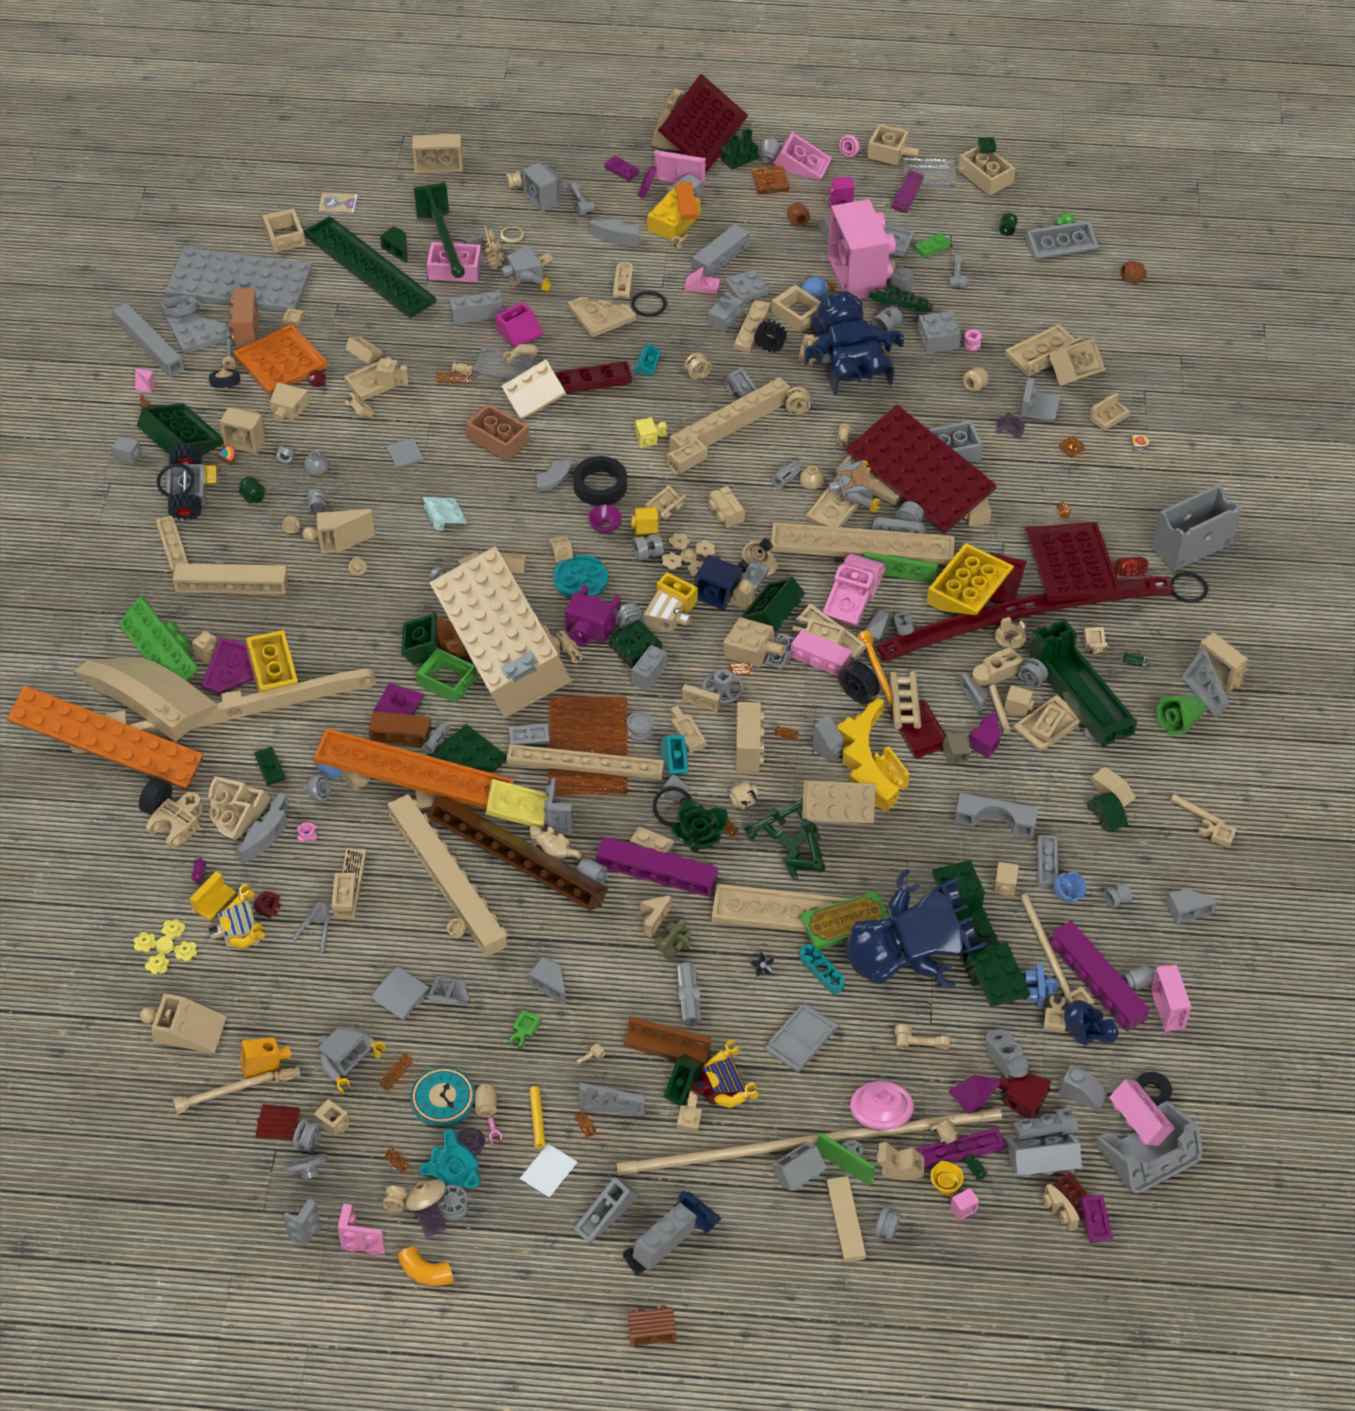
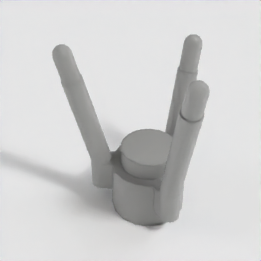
(317, 915)

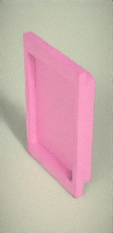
(675, 166)

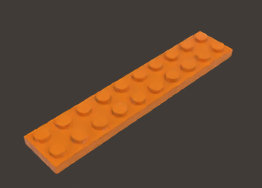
(105, 737)
(405, 768)

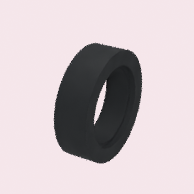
(600, 464)

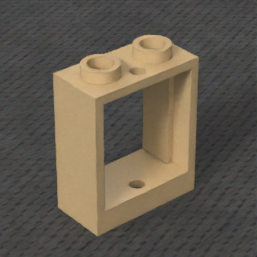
(281, 220)
(781, 309)
(1229, 656)

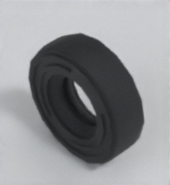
(1158, 1080)

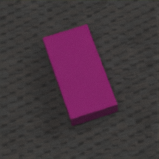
(647, 181)

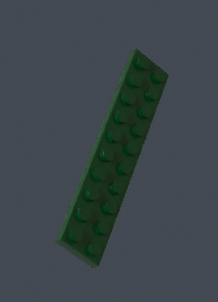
(370, 266)

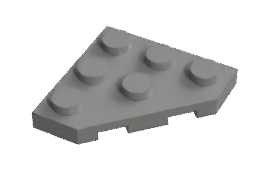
(197, 332)

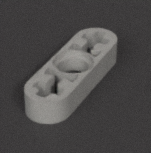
(914, 527)

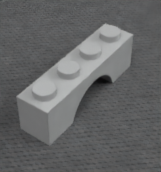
(974, 809)

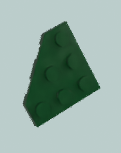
(892, 295)
(470, 750)

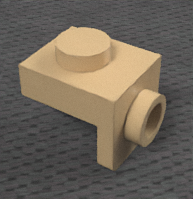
(1095, 640)

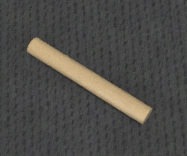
(999, 709)
(1196, 810)

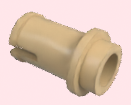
(844, 432)

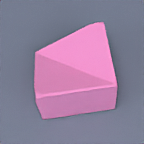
(144, 380)
(964, 1204)

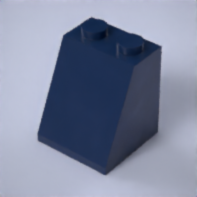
(717, 581)

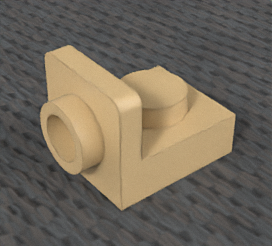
(561, 547)

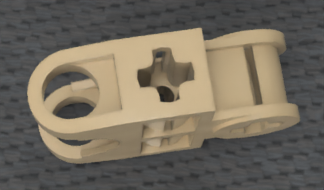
(177, 818)

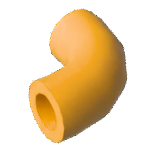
(423, 1271)

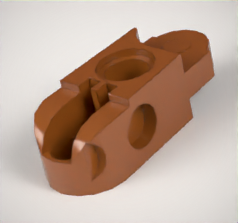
(448, 639)

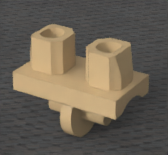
(809, 340)

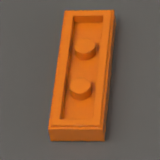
(686, 200)

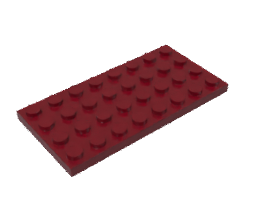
(921, 468)

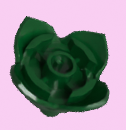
(694, 816)

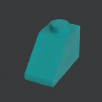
(674, 754)

